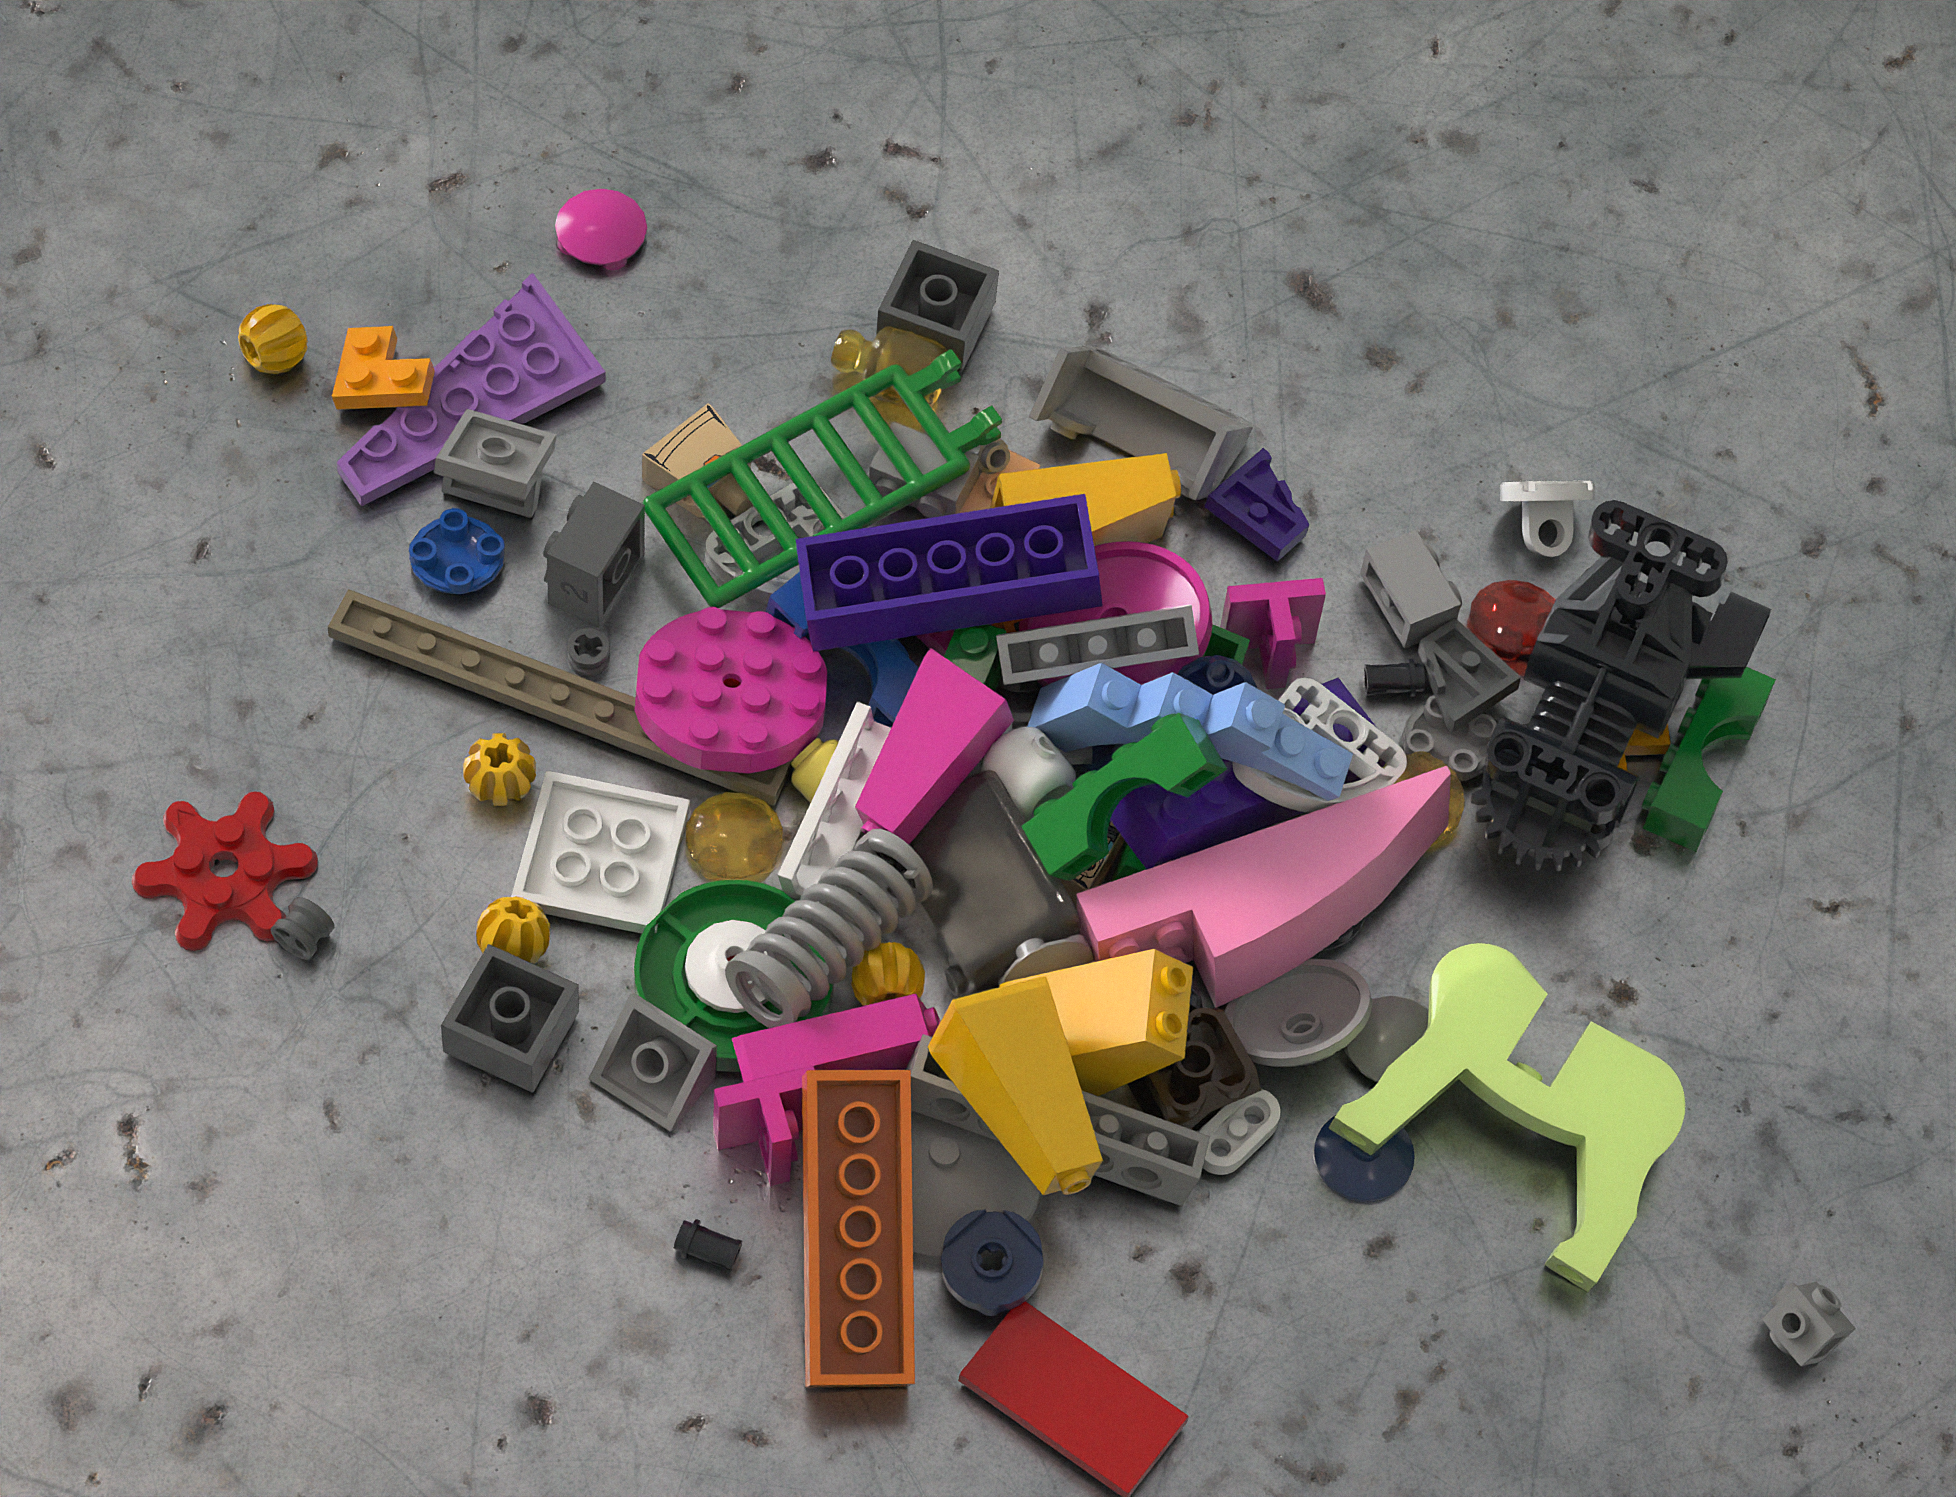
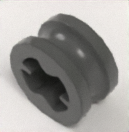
(592, 640)

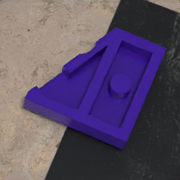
(1260, 507)

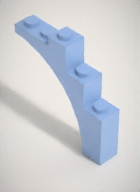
(1241, 722)

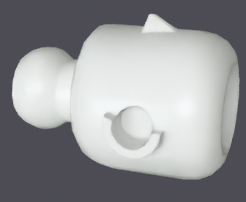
(1029, 768)

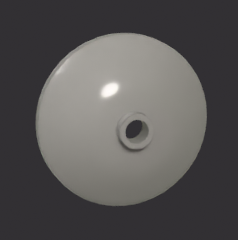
(1302, 1014)

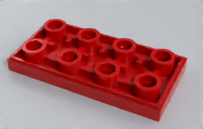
(1073, 1398)

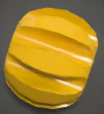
(272, 339)
(499, 769)
(514, 927)
(888, 974)

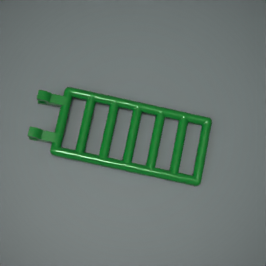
(912, 389)

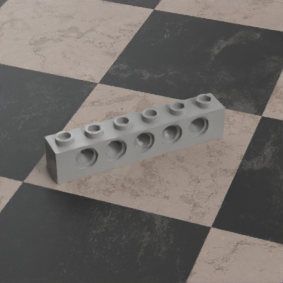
(1133, 1145)

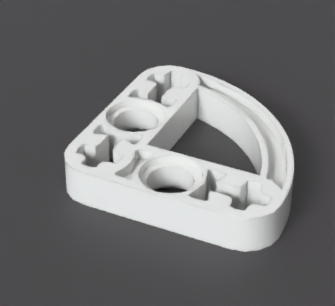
(802, 521)
(1320, 716)

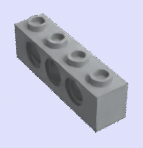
(1108, 640)

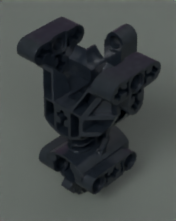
(1608, 666)

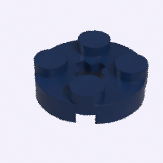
(991, 1289)

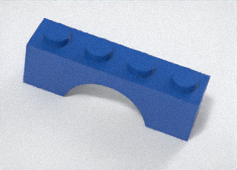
(884, 661)

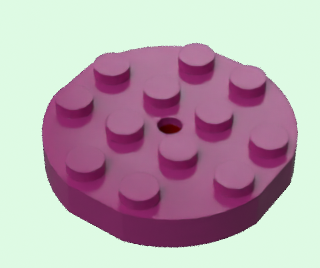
(730, 690)

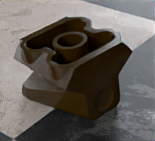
(1206, 1080)

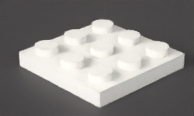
(601, 851)

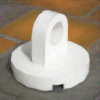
(1547, 502)

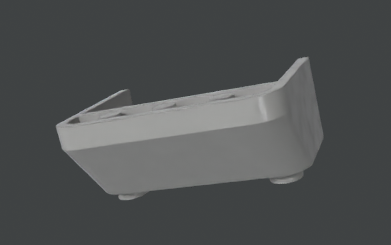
(1142, 415)

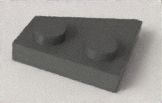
(1464, 674)

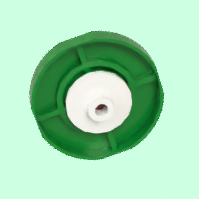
(687, 959)

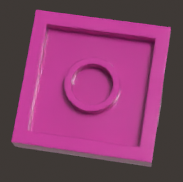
(1275, 621)
(765, 1113)

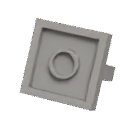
(495, 462)

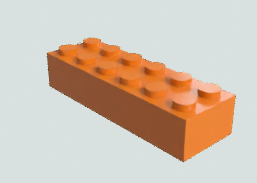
(858, 1228)

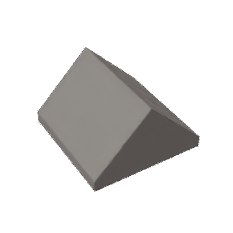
(655, 1063)

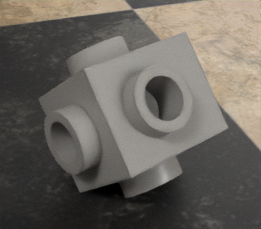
(1807, 1322)

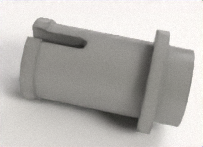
(992, 457)

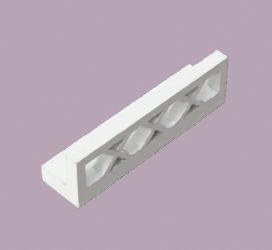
(832, 820)

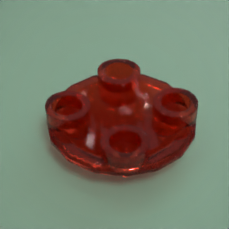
(1510, 616)

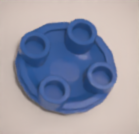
(456, 553)

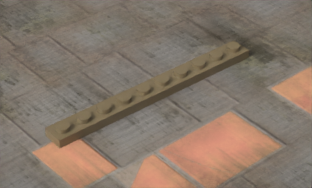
(520, 684)

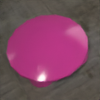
(601, 228)

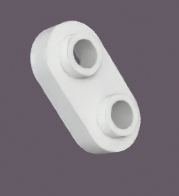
(1236, 1134)

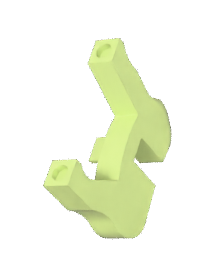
(1605, 1100)

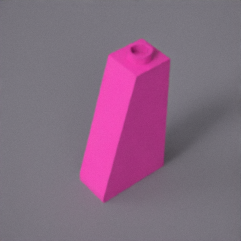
(931, 747)
(853, 1039)

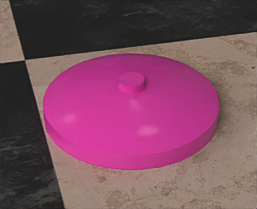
(1137, 580)

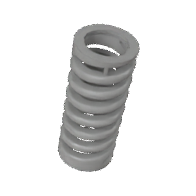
(872, 878)

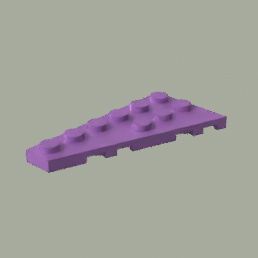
(509, 368)

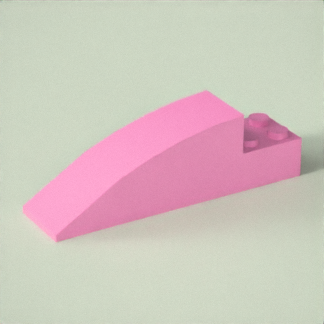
(1273, 894)

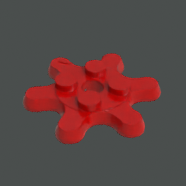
(216, 899)

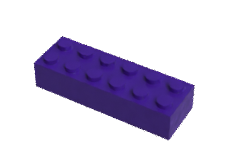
(948, 572)
(1171, 826)

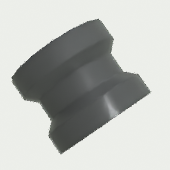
(302, 928)

